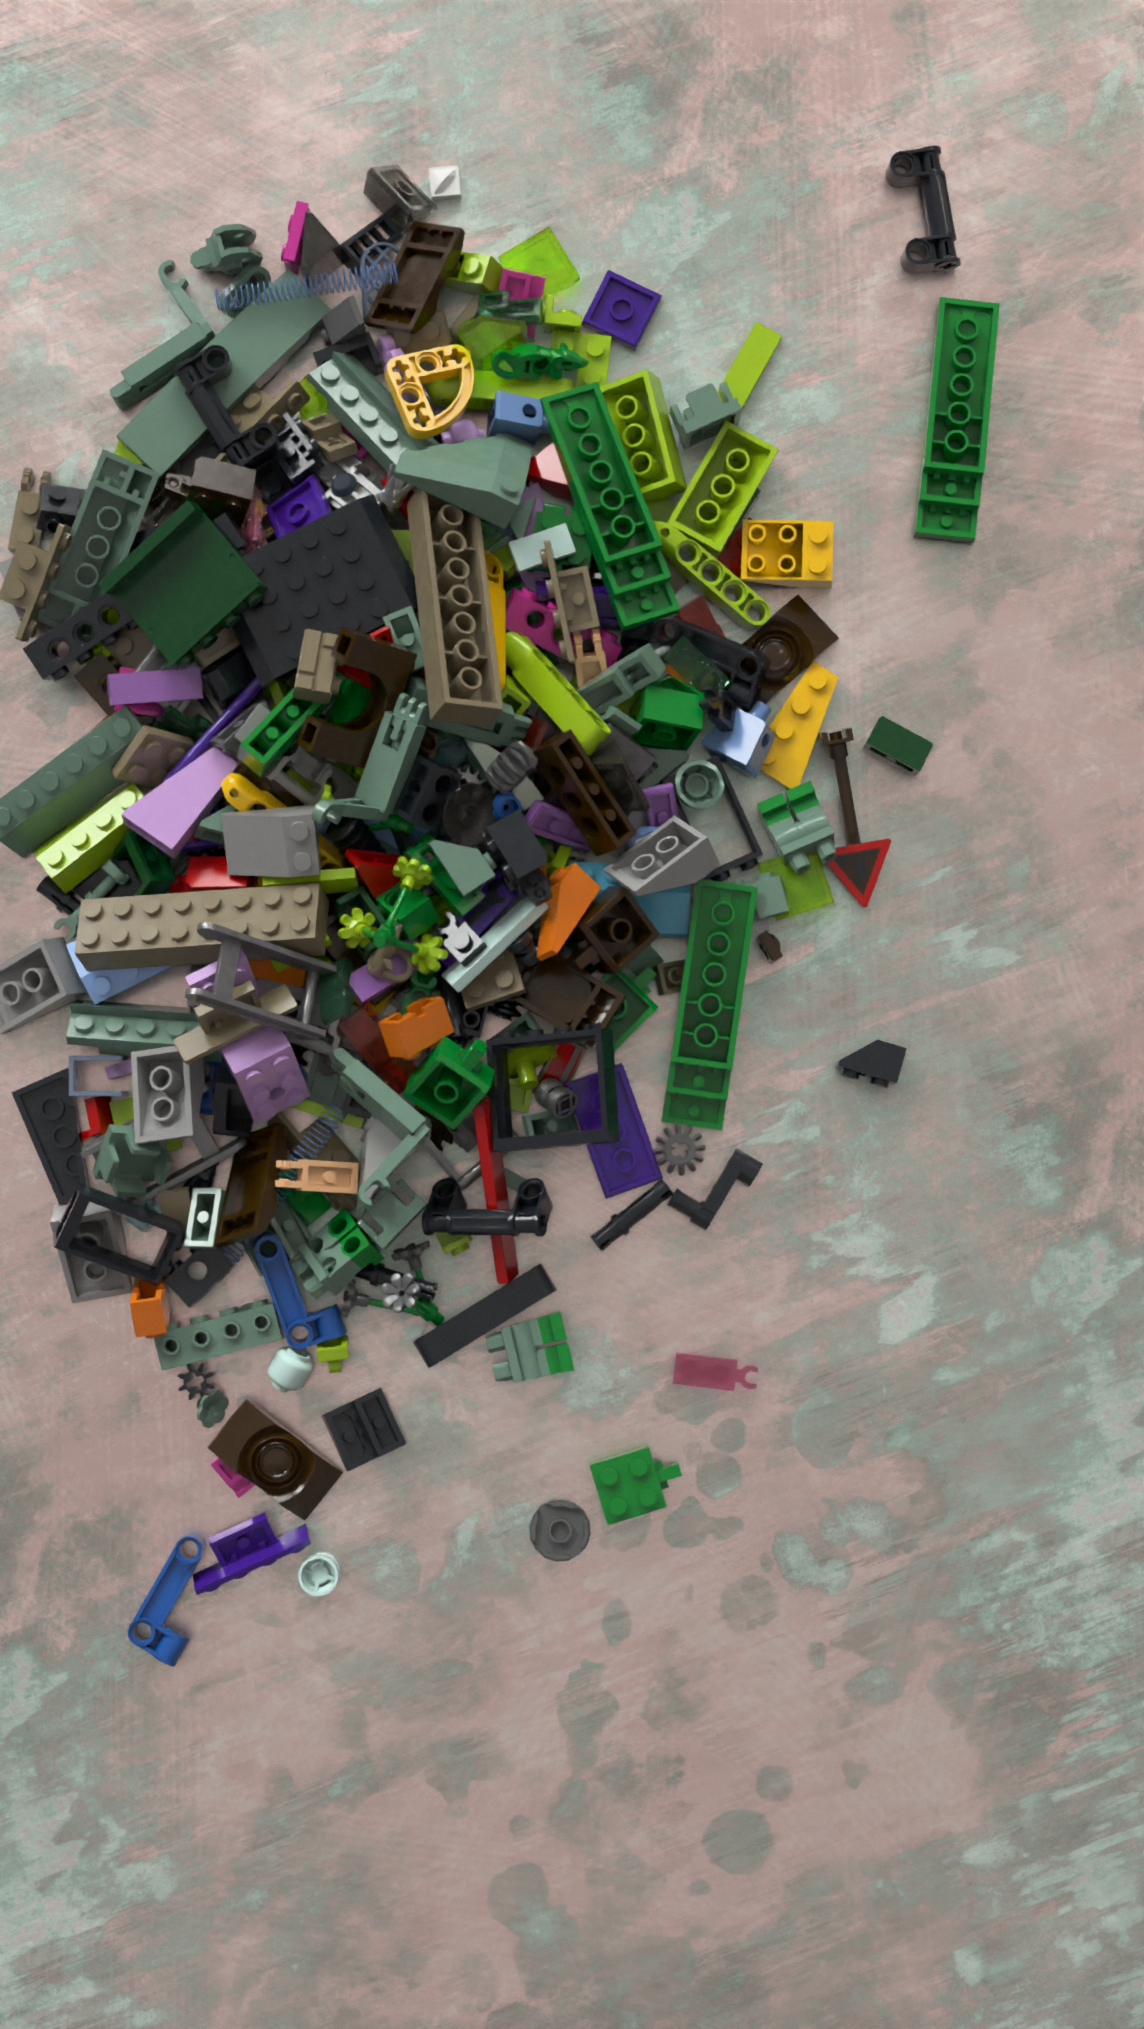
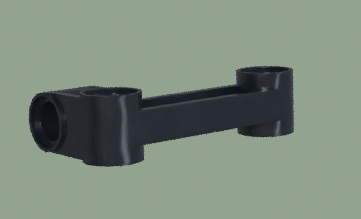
(724, 653)

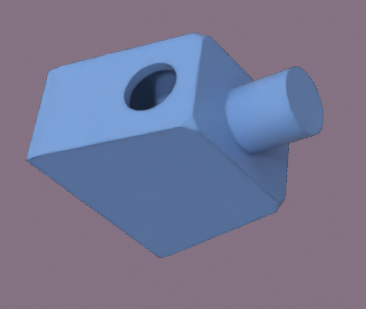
(516, 415)
(747, 743)

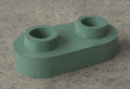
(243, 278)

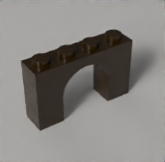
(389, 671)

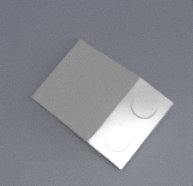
(272, 842)
(665, 859)
(37, 983)
(165, 1094)
(377, 1146)
(85, 1278)

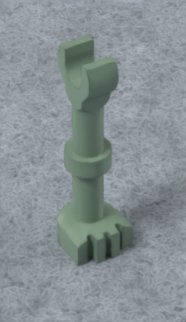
(116, 874)

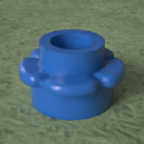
(499, 802)

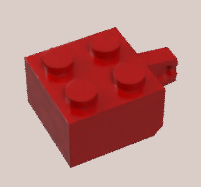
(209, 874)

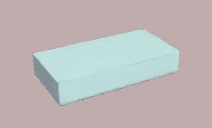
(526, 550)

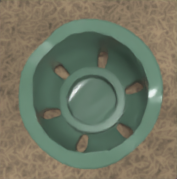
(697, 784)

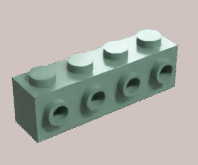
(220, 1335)

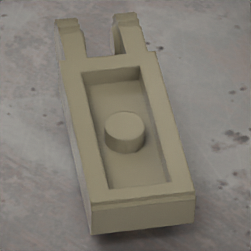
(27, 512)

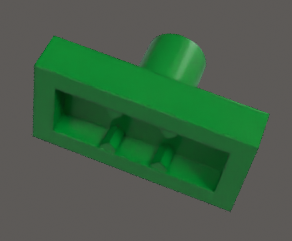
(306, 1204)

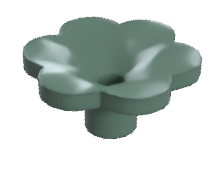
(211, 1408)

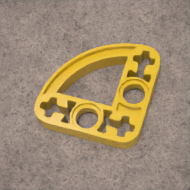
(415, 376)

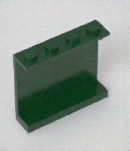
(184, 585)

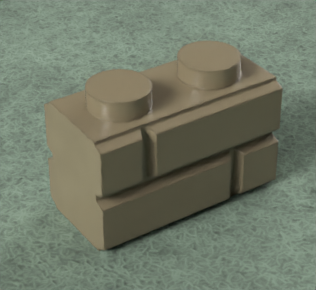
(317, 668)

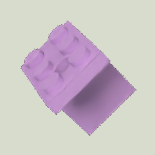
(260, 1058)

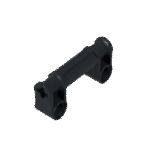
(939, 248)
(214, 413)
(449, 1212)

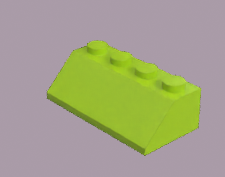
(646, 433)
(722, 487)
(88, 839)

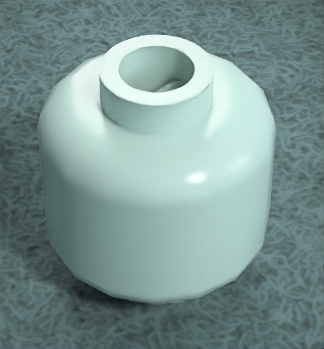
(290, 1369)

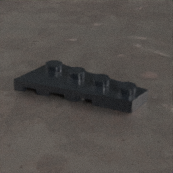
(55, 1131)

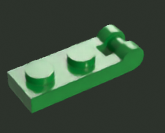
(441, 880)

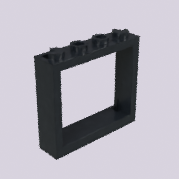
(500, 1088)

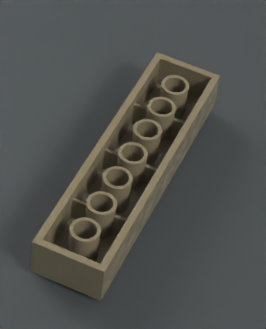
(454, 612)
(163, 927)

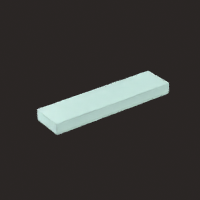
(497, 940)

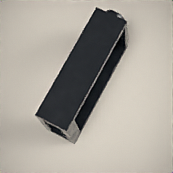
(745, 862)
(65, 1239)

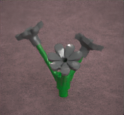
(401, 1292)

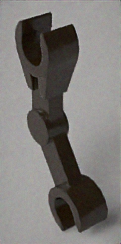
(438, 1130)

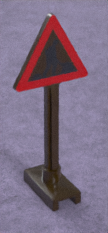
(857, 862)

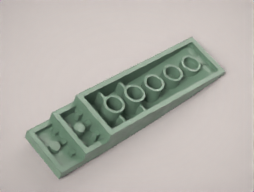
(258, 348)

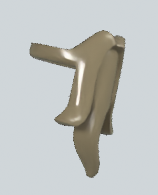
(380, 963)

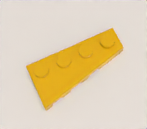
(798, 726)

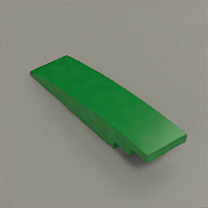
(957, 420)
(610, 506)
(709, 1004)

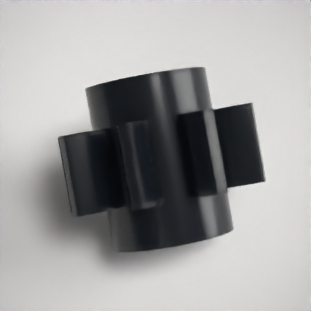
(189, 1377)

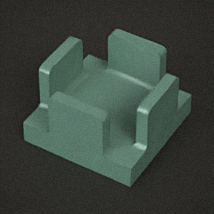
(705, 414)
(129, 1163)
(393, 1215)

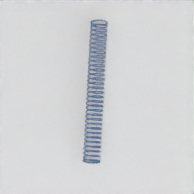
(305, 286)
(324, 1136)

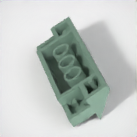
(365, 409)
(100, 535)
(66, 784)
(130, 1027)

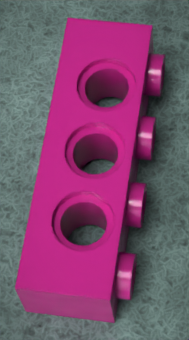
(522, 602)

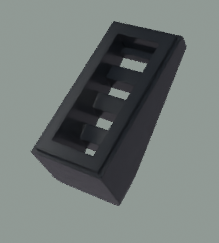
(351, 248)

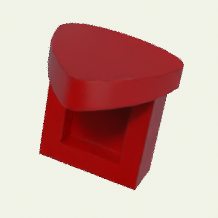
(99, 1117)

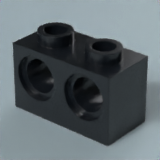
(426, 793)

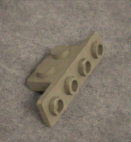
(261, 408)
(30, 579)
(573, 598)
(222, 1028)
(332, 1151)

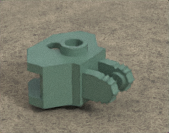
(227, 250)

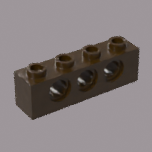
(92, 680)
(583, 793)

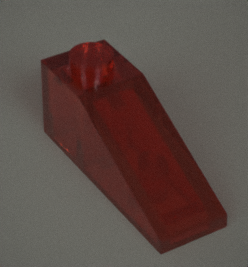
(365, 1034)

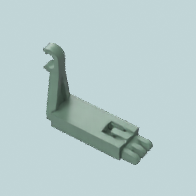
(156, 367)
(499, 732)
(385, 768)
(387, 1108)

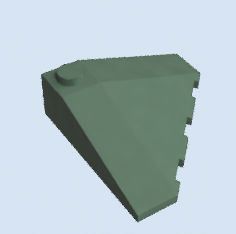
(475, 475)

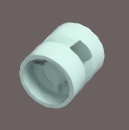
(319, 1573)

